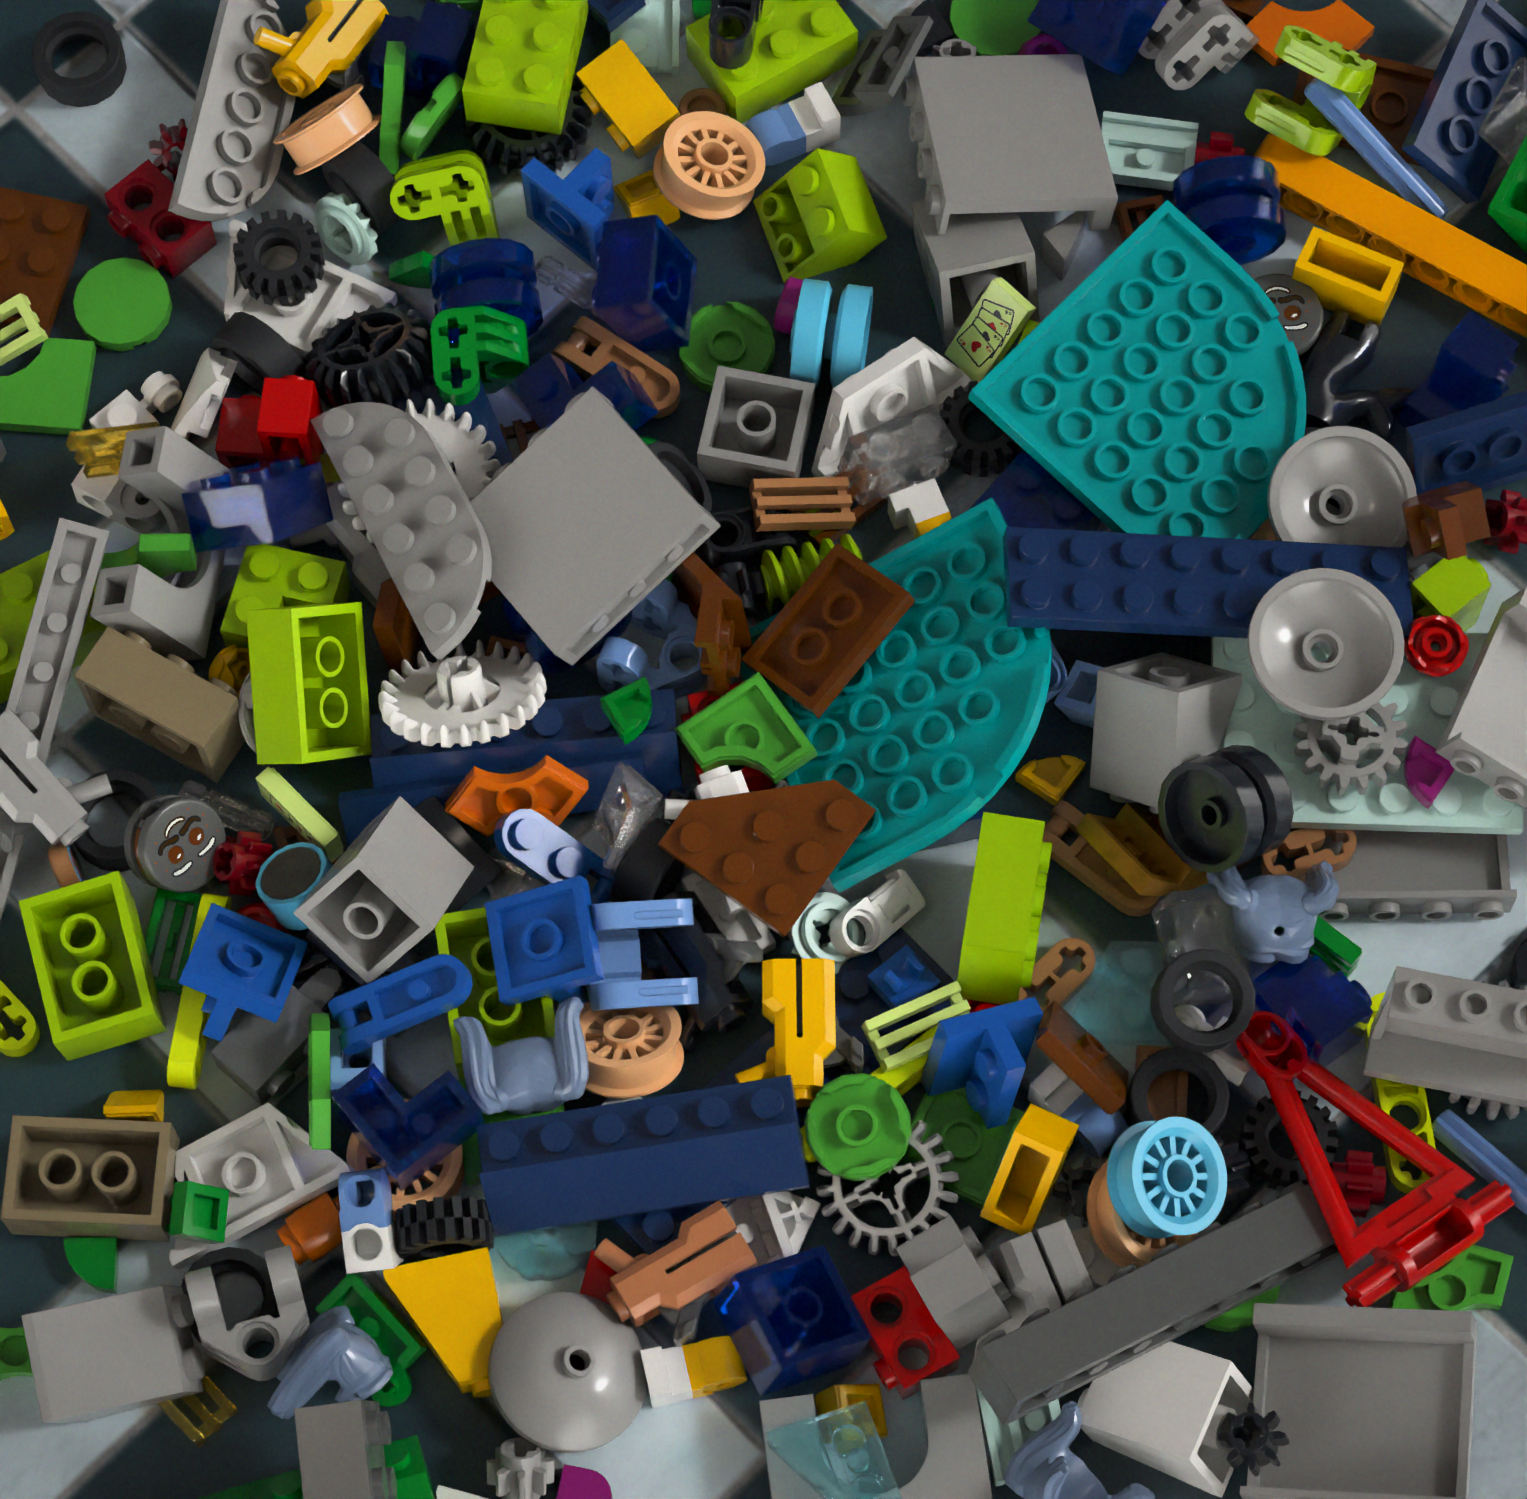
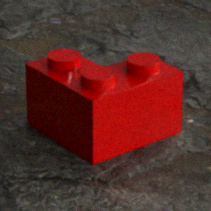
(271, 425)

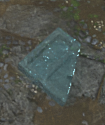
(1119, 995)
(837, 1454)

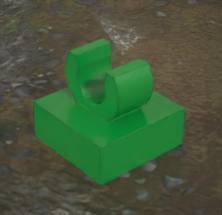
(198, 1212)

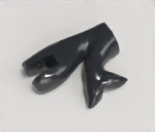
(1334, 362)

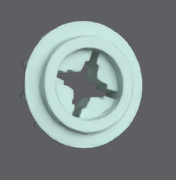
(357, 241)
(820, 910)

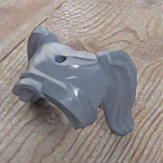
(1273, 902)
(526, 1072)
(329, 1352)
(1051, 1471)

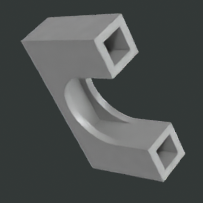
(176, 611)
(953, 1435)

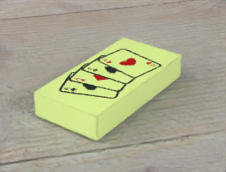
(990, 329)
(299, 813)

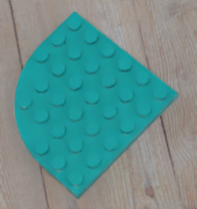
(1157, 388)
(939, 702)

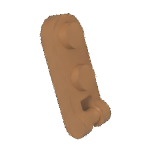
(655, 378)
(1089, 865)

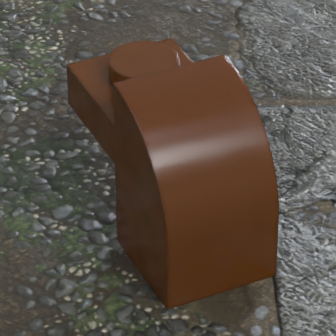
(1445, 520)

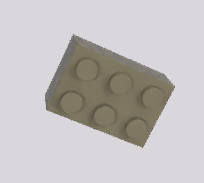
(162, 702)
(89, 1178)

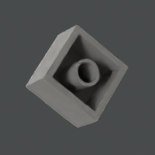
(755, 427)

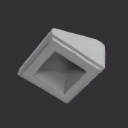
(1062, 243)

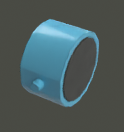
(289, 878)

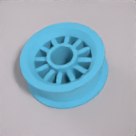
(1167, 1177)

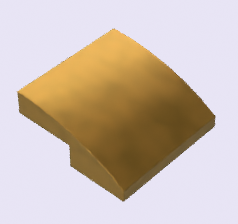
(1140, 851)

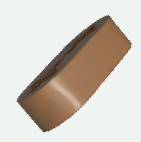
(1304, 842)
(1047, 967)

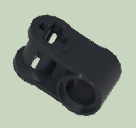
(733, 19)
(748, 543)

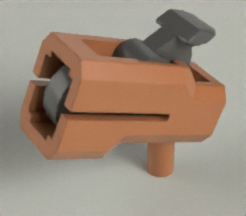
(679, 1275)

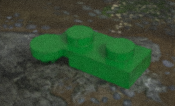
(385, 1327)

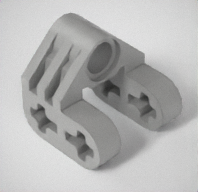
(1198, 35)
(232, 1345)

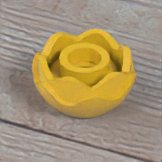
(231, 667)

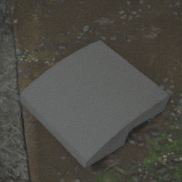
(880, 65)

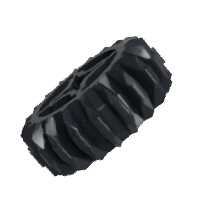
(517, 146)
(372, 356)

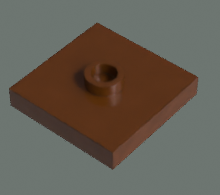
(1082, 1058)

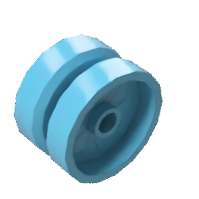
(826, 335)

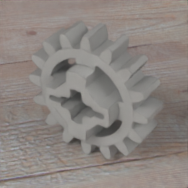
(1370, 742)

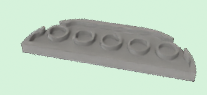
(234, 119)
(412, 515)

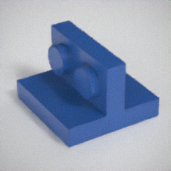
(573, 206)
(544, 942)
(241, 967)
(985, 1055)

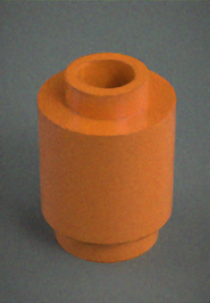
(313, 1229)

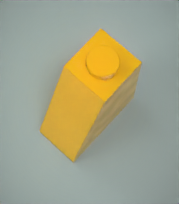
(454, 1310)

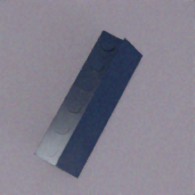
(560, 729)
(642, 1156)

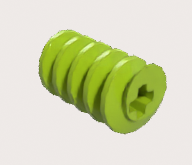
(787, 576)

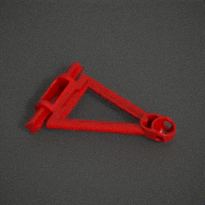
(1411, 1234)

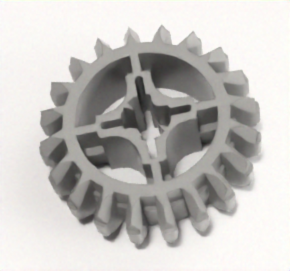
(906, 1225)

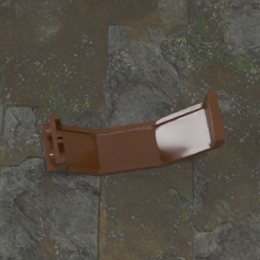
(719, 630)

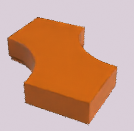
(1332, 23)
(543, 788)

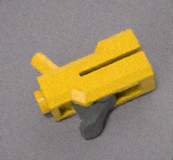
(325, 46)
(805, 1026)

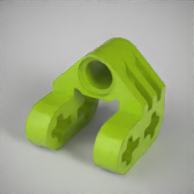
(1328, 62)
(465, 209)

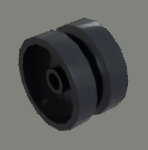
(1225, 808)

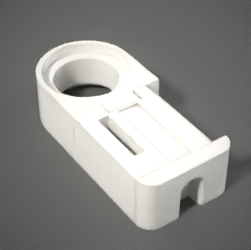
(879, 913)

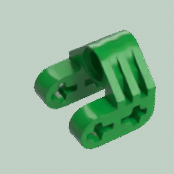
(489, 349)

